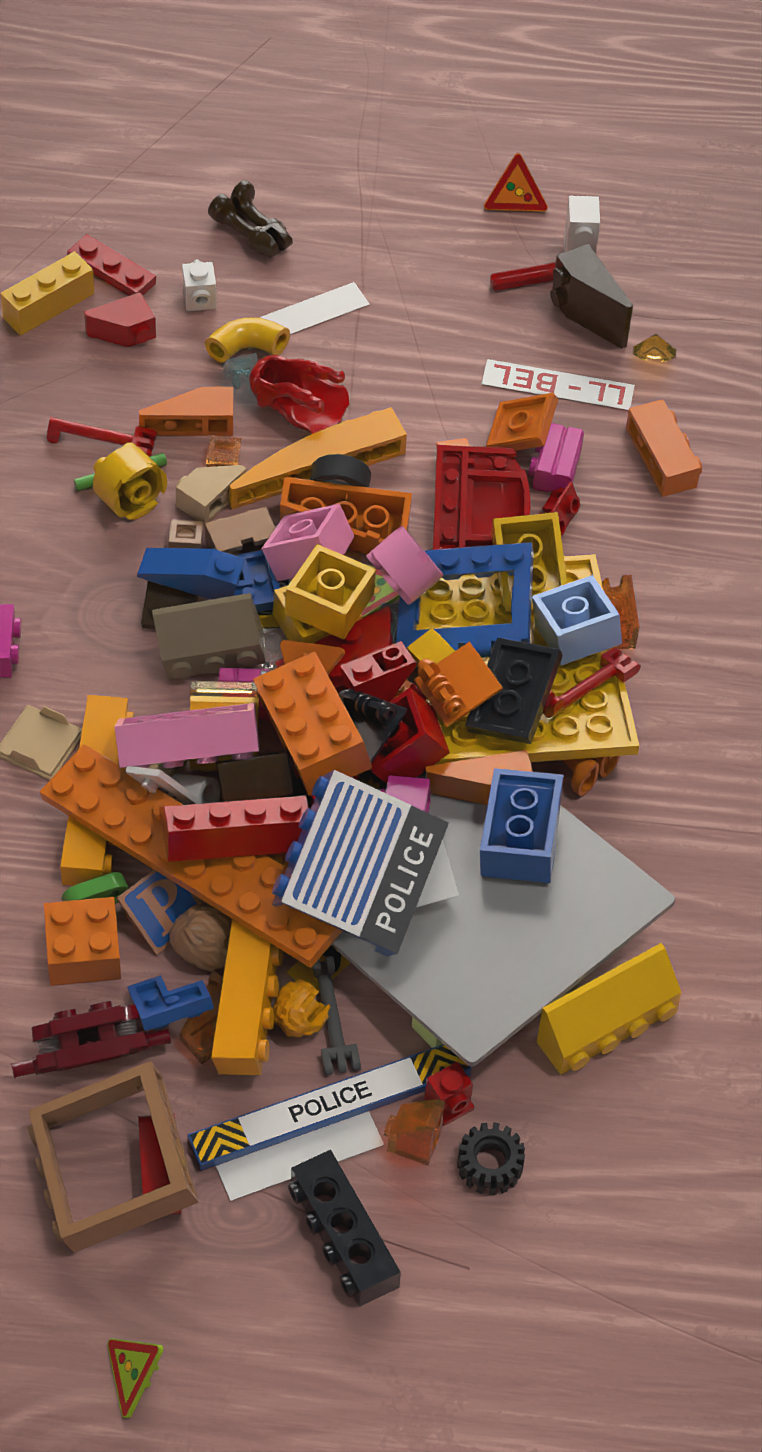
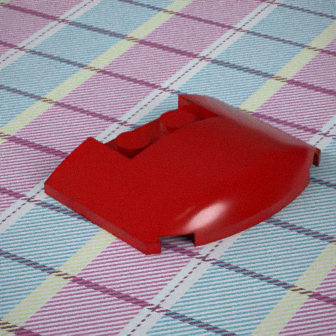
(473, 490)

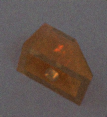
(415, 1130)

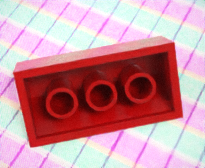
(231, 828)

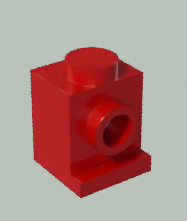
(454, 1089)

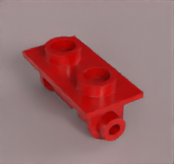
(565, 503)

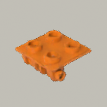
(457, 683)

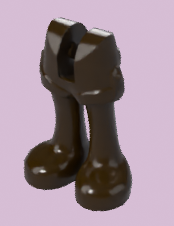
(267, 236)

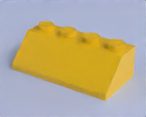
(609, 1010)

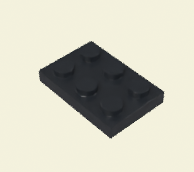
(526, 678)

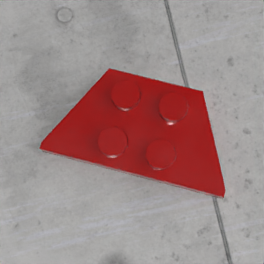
(364, 638)

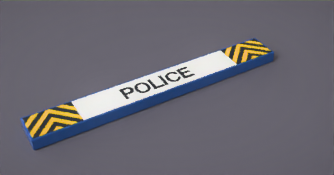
(319, 1107)

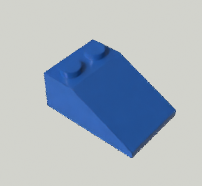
(521, 825)

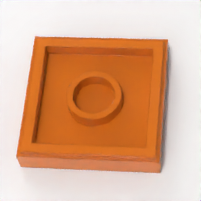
(523, 422)

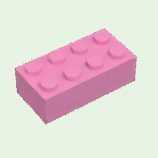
(188, 735)

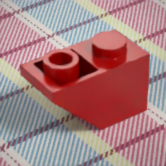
(379, 672)

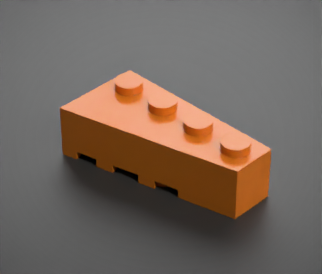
(369, 511)

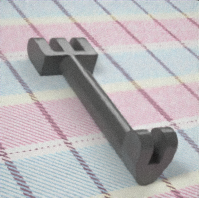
(339, 1051)

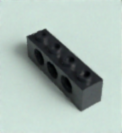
(325, 1177)

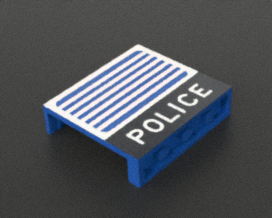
(360, 861)

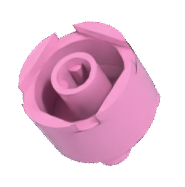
(405, 565)

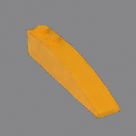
(366, 438)

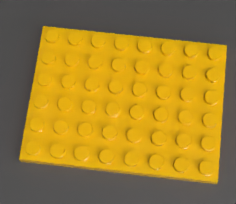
(588, 728)

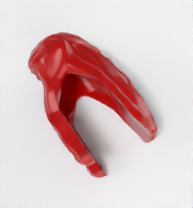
(300, 391)

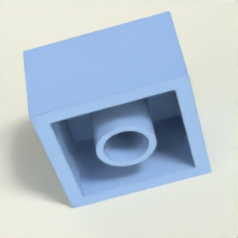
(577, 619)

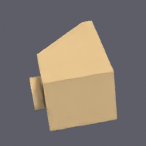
(206, 491)

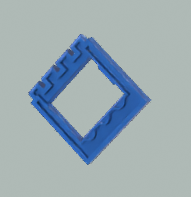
(481, 562)

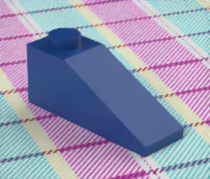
(193, 570)

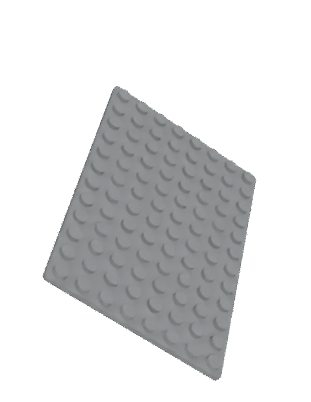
(503, 946)

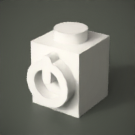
(199, 286)

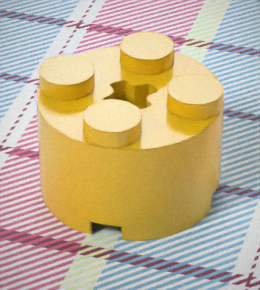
(129, 481)

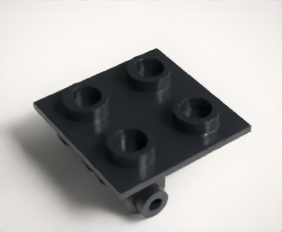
(373, 718)

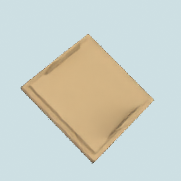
(40, 741)

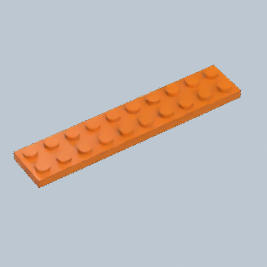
(128, 816)

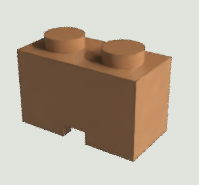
(240, 532)

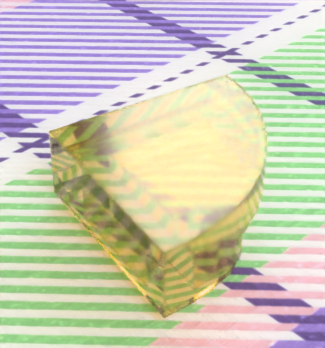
(654, 348)

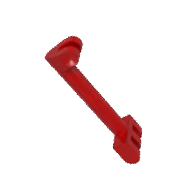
(142, 437)
(612, 665)

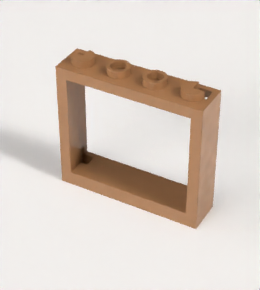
(132, 1213)

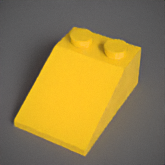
(548, 556)

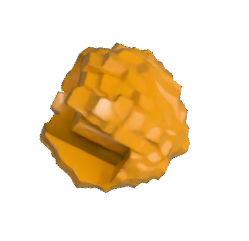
(298, 1011)

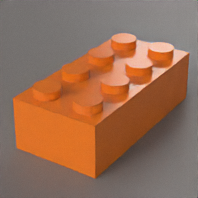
(311, 721)

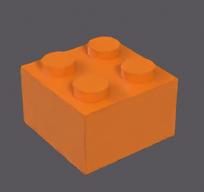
(82, 941)

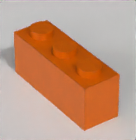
(663, 447)

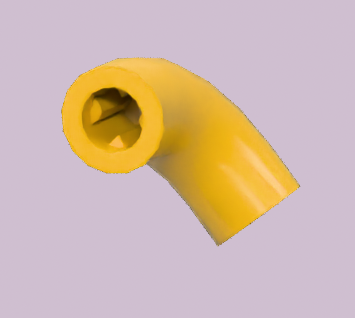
(247, 333)

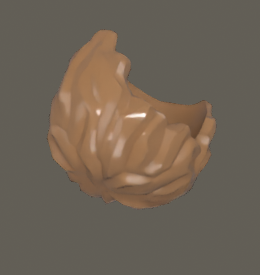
(202, 937)

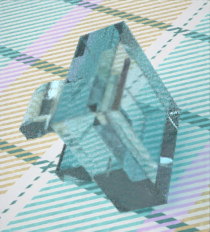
(239, 366)

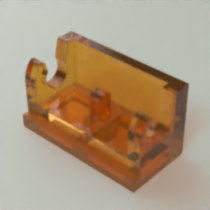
(624, 602)

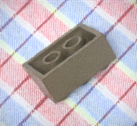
(209, 636)

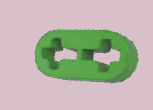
(101, 887)

